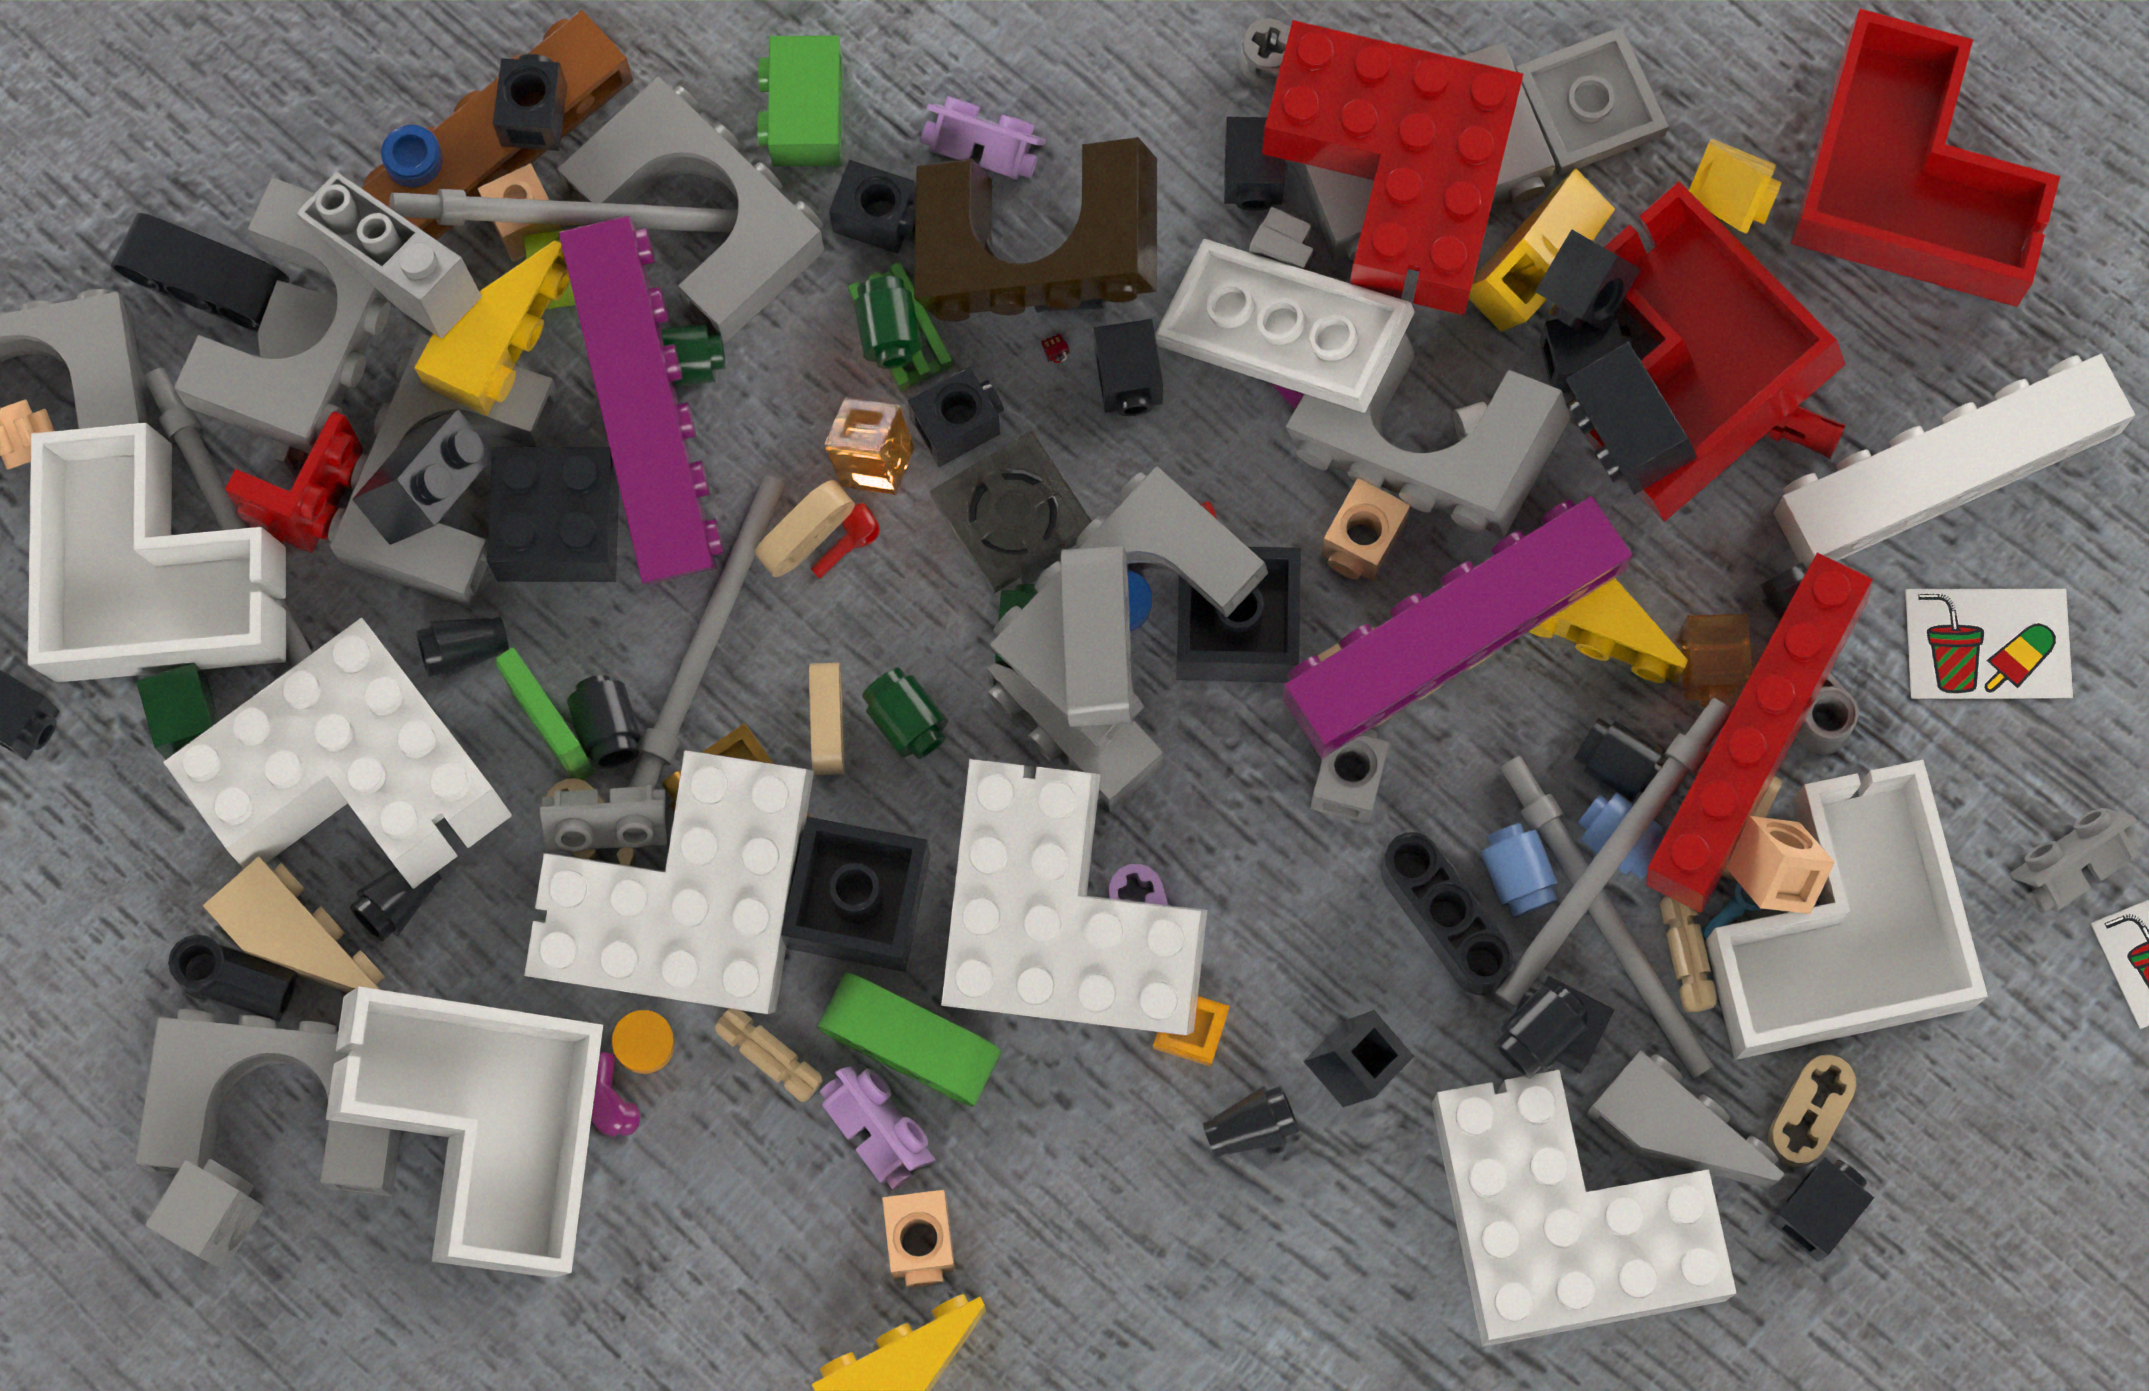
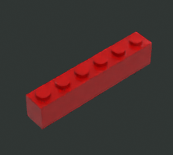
(1758, 732)

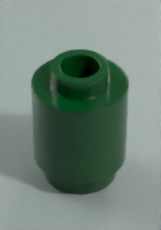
(887, 322)
(697, 353)
(905, 714)

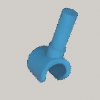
(1735, 908)

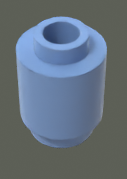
(1601, 822)
(1520, 870)

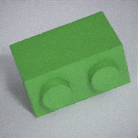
(803, 101)

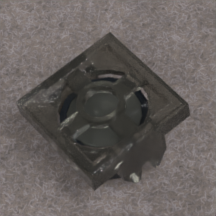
(1011, 515)

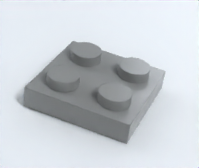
(1592, 100)

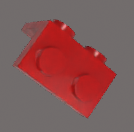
(309, 507)

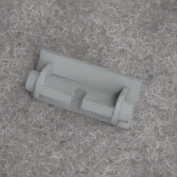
(580, 823)
(2054, 868)

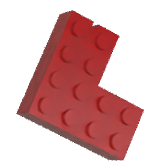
(1417, 127)
(1892, 188)
(1729, 339)

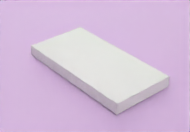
(1284, 325)

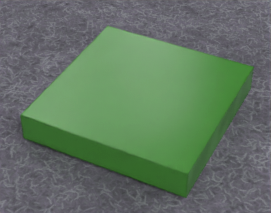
(544, 715)

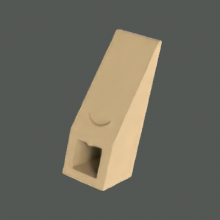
(272, 924)

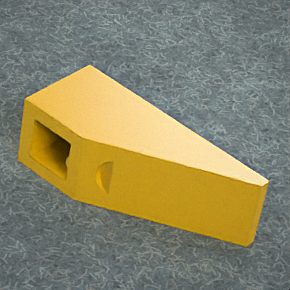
(1735, 185)
(1509, 279)
(480, 351)
(1617, 627)
(907, 1357)

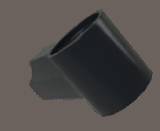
(236, 979)

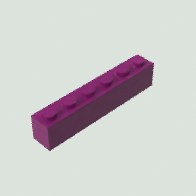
(639, 399)
(1456, 625)

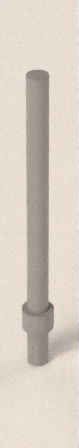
(454, 207)
(182, 428)
(660, 743)
(1684, 757)
(1544, 815)

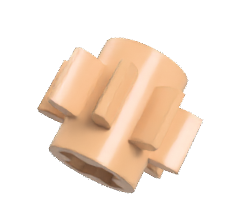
(16, 427)

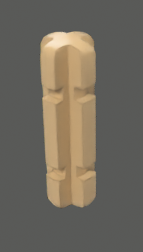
(1688, 956)
(769, 1054)

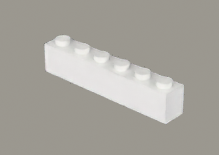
(1955, 461)

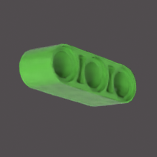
(909, 1039)

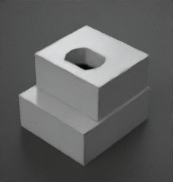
(1283, 239)

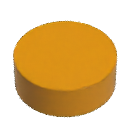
(643, 1041)

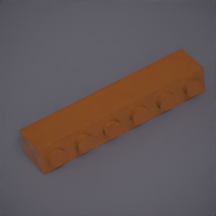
(467, 138)

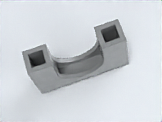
(666, 137)
(1343, 199)
(95, 343)
(293, 394)
(1474, 481)
(1155, 526)
(440, 558)
(200, 1063)

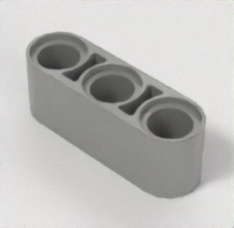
(1097, 636)

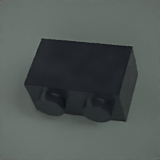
(1630, 418)
(423, 477)

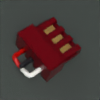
(1055, 346)

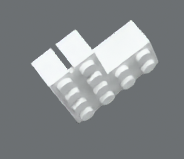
(121, 590)
(335, 735)
(706, 922)
(1032, 936)
(1880, 945)
(507, 1095)
(1547, 1250)

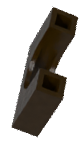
(1104, 257)

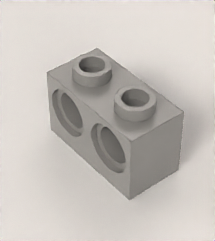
(206, 1212)

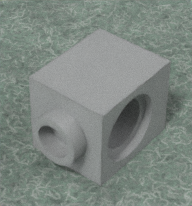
(1346, 798)

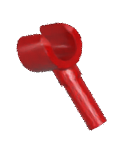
(861, 531)

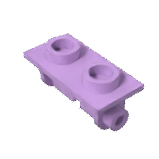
(960, 129)
(896, 1142)

